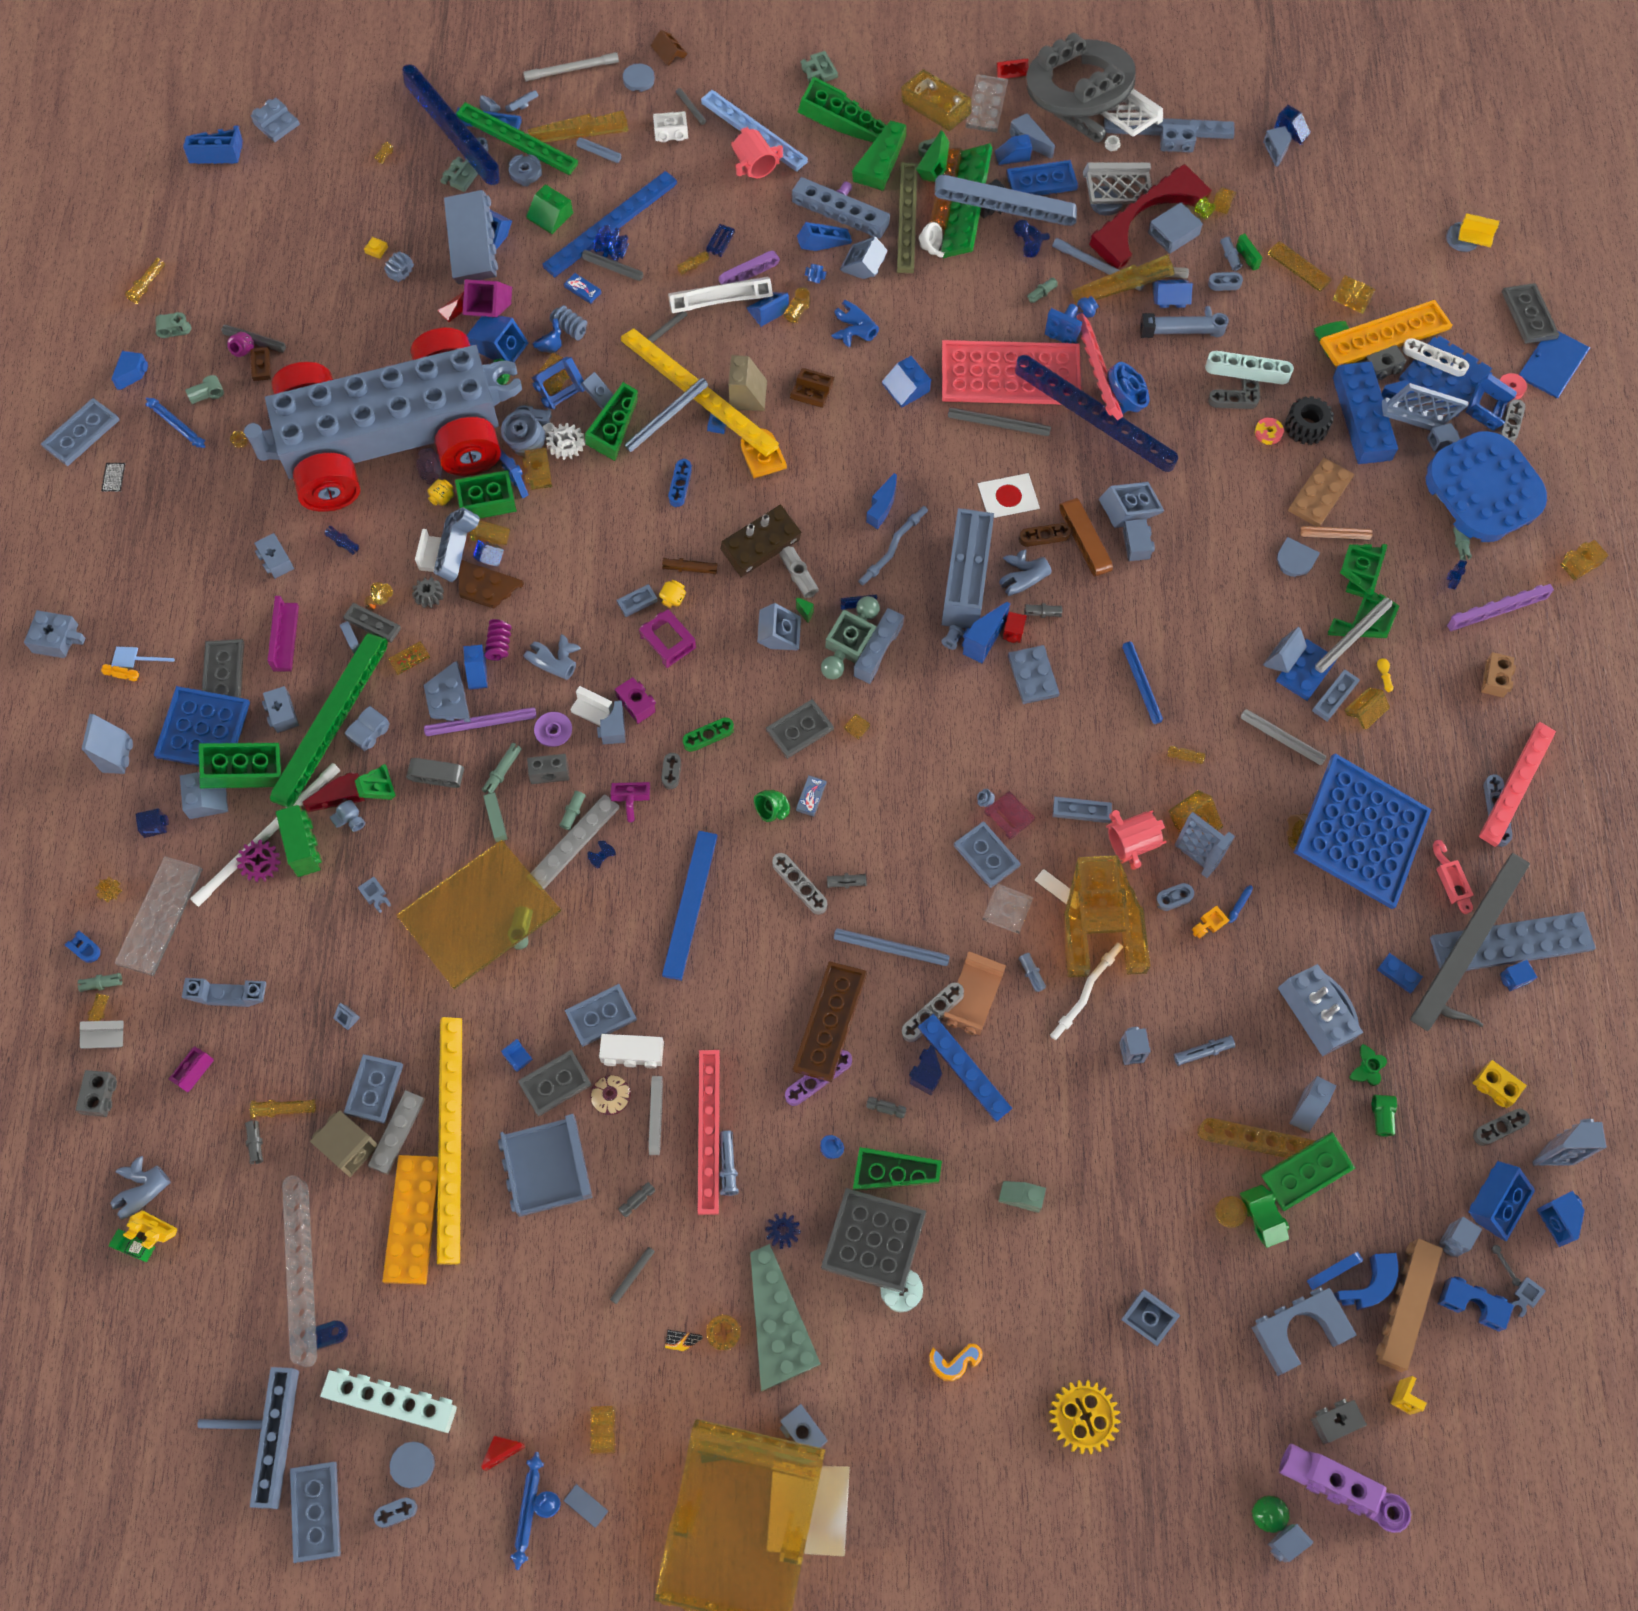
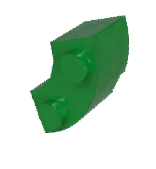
(1267, 1220)

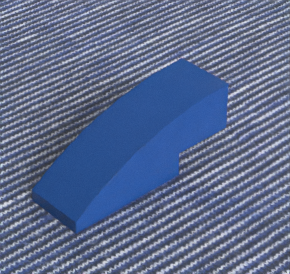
(882, 502)

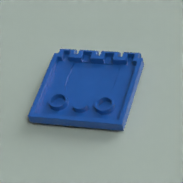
(1444, 382)

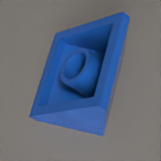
(769, 308)

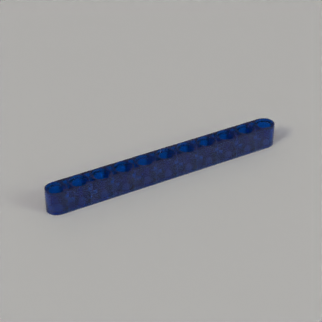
(451, 125)
(1099, 421)

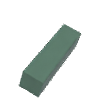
(495, 817)

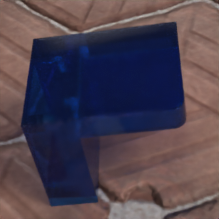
(488, 553)

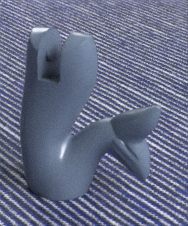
(1031, 573)
(544, 659)
(153, 1183)

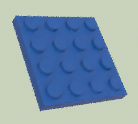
(196, 719)

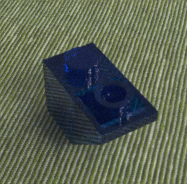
(1294, 123)
(928, 1072)

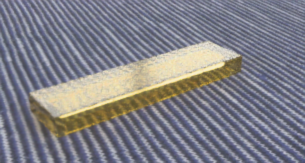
(1299, 266)

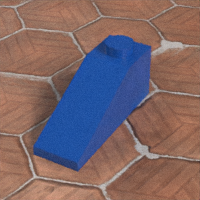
(820, 237)

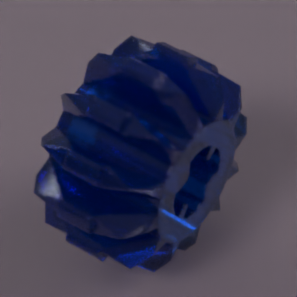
(774, 1234)

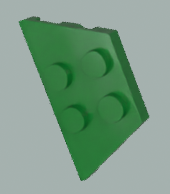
(1363, 565)

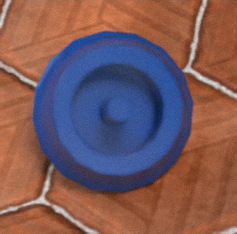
(831, 1147)
(546, 1504)

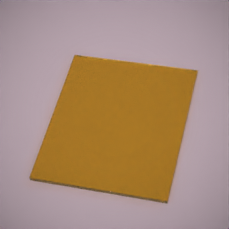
(478, 914)

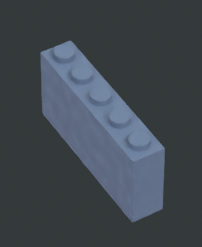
(470, 236)

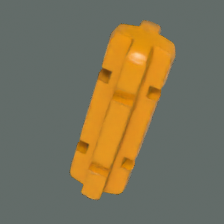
(120, 672)

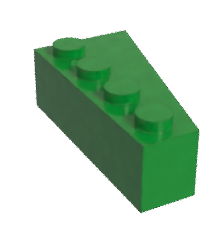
(880, 158)
(612, 423)
(888, 1169)

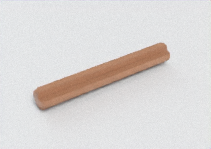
(1335, 532)

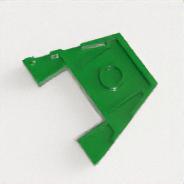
(1379, 629)

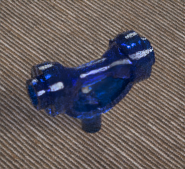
(1024, 229)

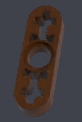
(1059, 537)

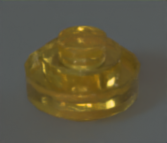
(1231, 1212)

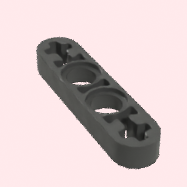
(1094, 130)

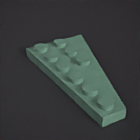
(781, 1334)

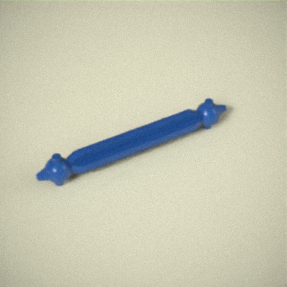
(175, 422)
(526, 1511)

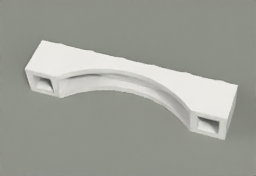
(721, 293)

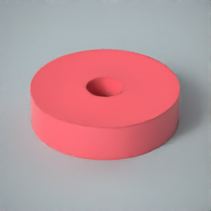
(1516, 382)

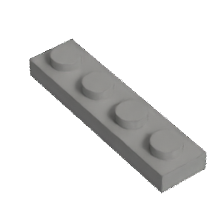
(396, 1132)

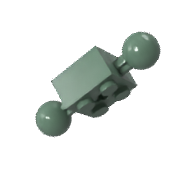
(840, 641)

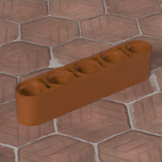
(1086, 537)

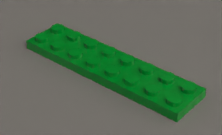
(964, 218)

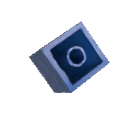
(498, 338)

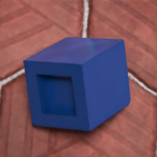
(516, 1055)

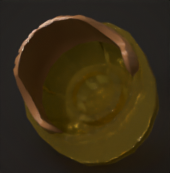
(1295, 826)

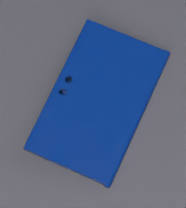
(1554, 364)

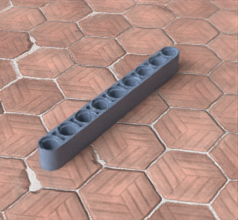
(1005, 200)

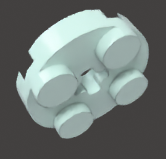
(910, 1298)

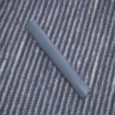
(229, 1424)

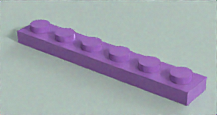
(1503, 606)

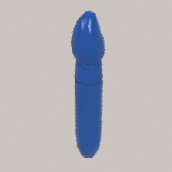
(1240, 903)

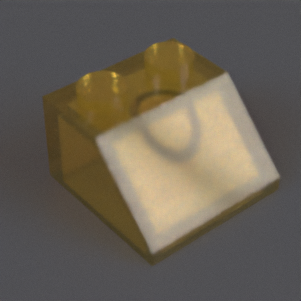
(1201, 805)

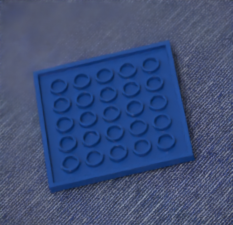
(1363, 831)

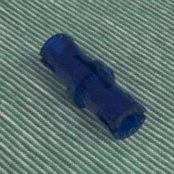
(341, 540)

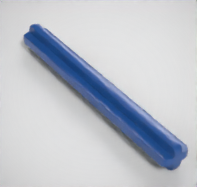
(1142, 682)

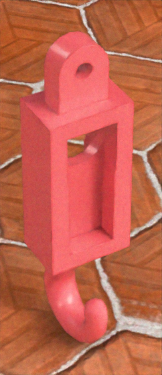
(1451, 876)

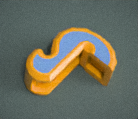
(957, 1367)

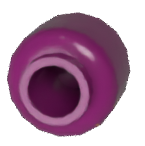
(240, 344)

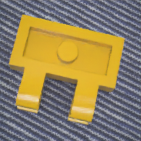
(153, 1228)

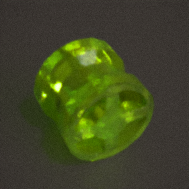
(1205, 208)

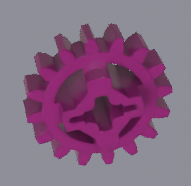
(250, 860)

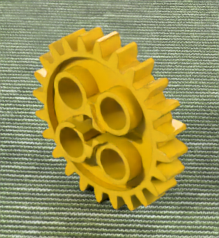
(1102, 1409)

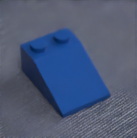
(984, 633)

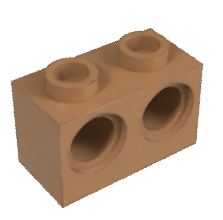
(1495, 674)

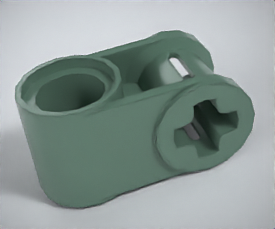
(170, 325)

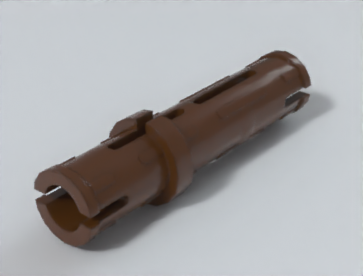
(691, 566)

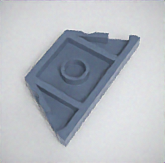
(446, 695)

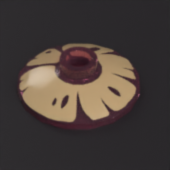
(610, 1104)

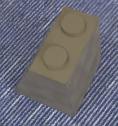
(746, 385)
(344, 1143)

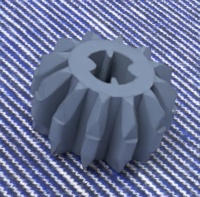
(398, 266)

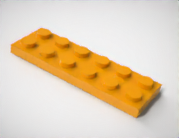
(411, 1220)

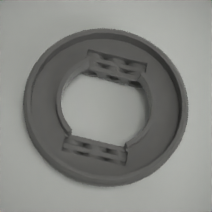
(1091, 95)

